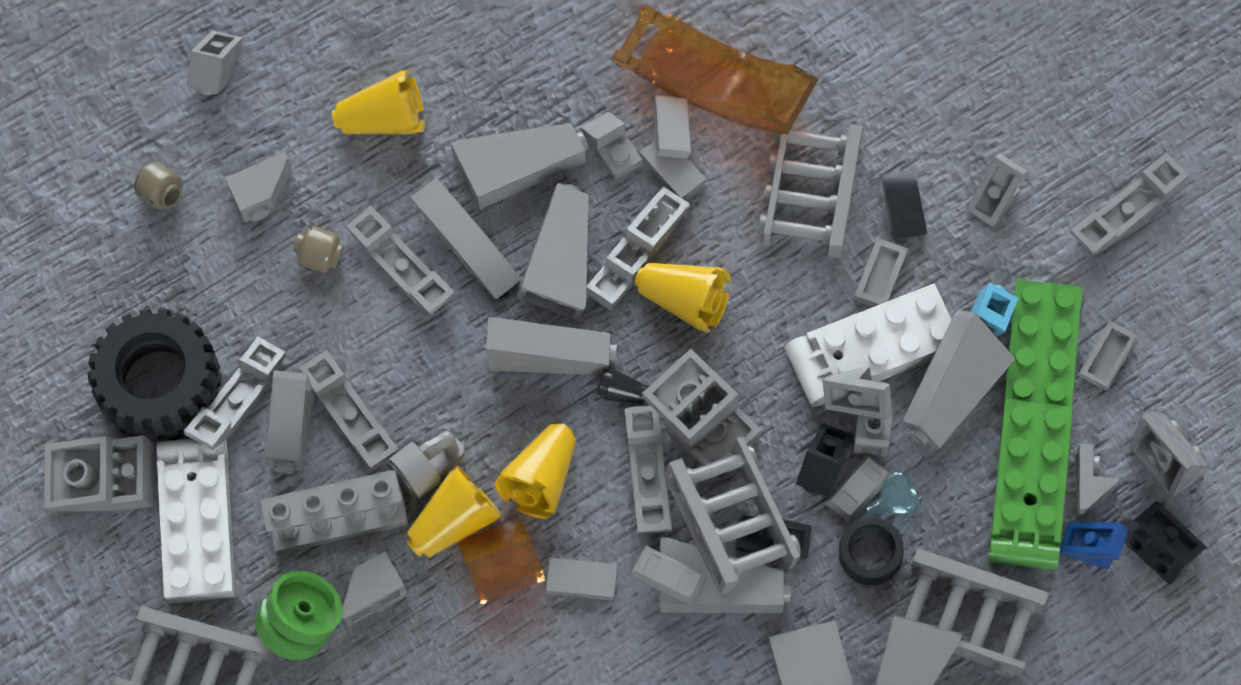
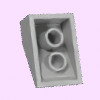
(1166, 453)

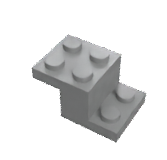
(700, 410)

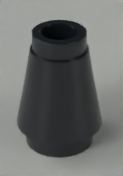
(620, 388)

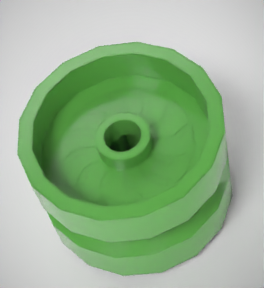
(298, 615)

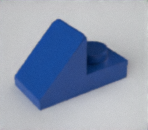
(1094, 542)

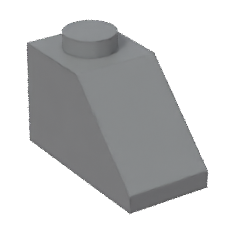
(213, 62)
(259, 187)
(371, 588)

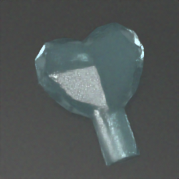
(895, 496)

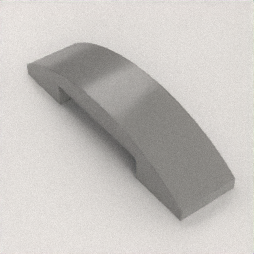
(1131, 205)
(399, 262)
(238, 396)
(348, 411)
(647, 470)

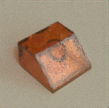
(501, 560)

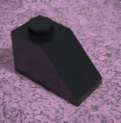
(824, 460)

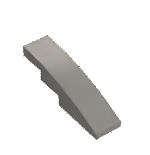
(465, 238)
(637, 248)

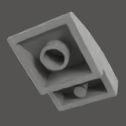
(99, 474)

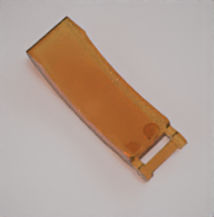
(716, 75)

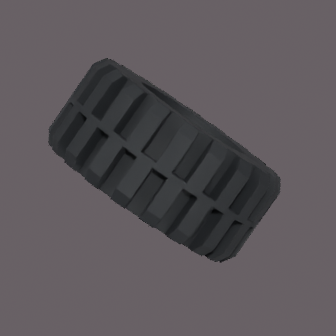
(142, 336)

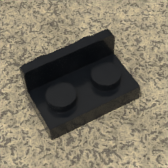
(1163, 542)

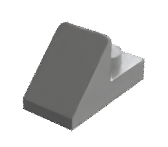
(612, 145)
(996, 190)
(857, 394)
(1090, 489)

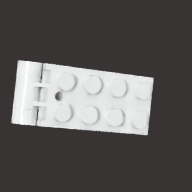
(885, 338)
(195, 521)

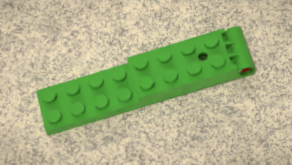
(1036, 426)

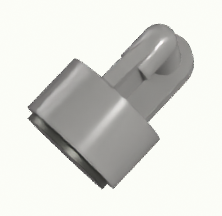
(420, 468)

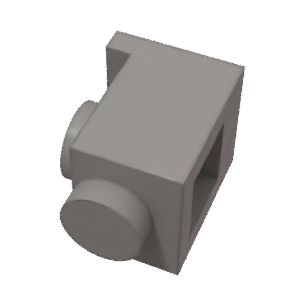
(872, 441)

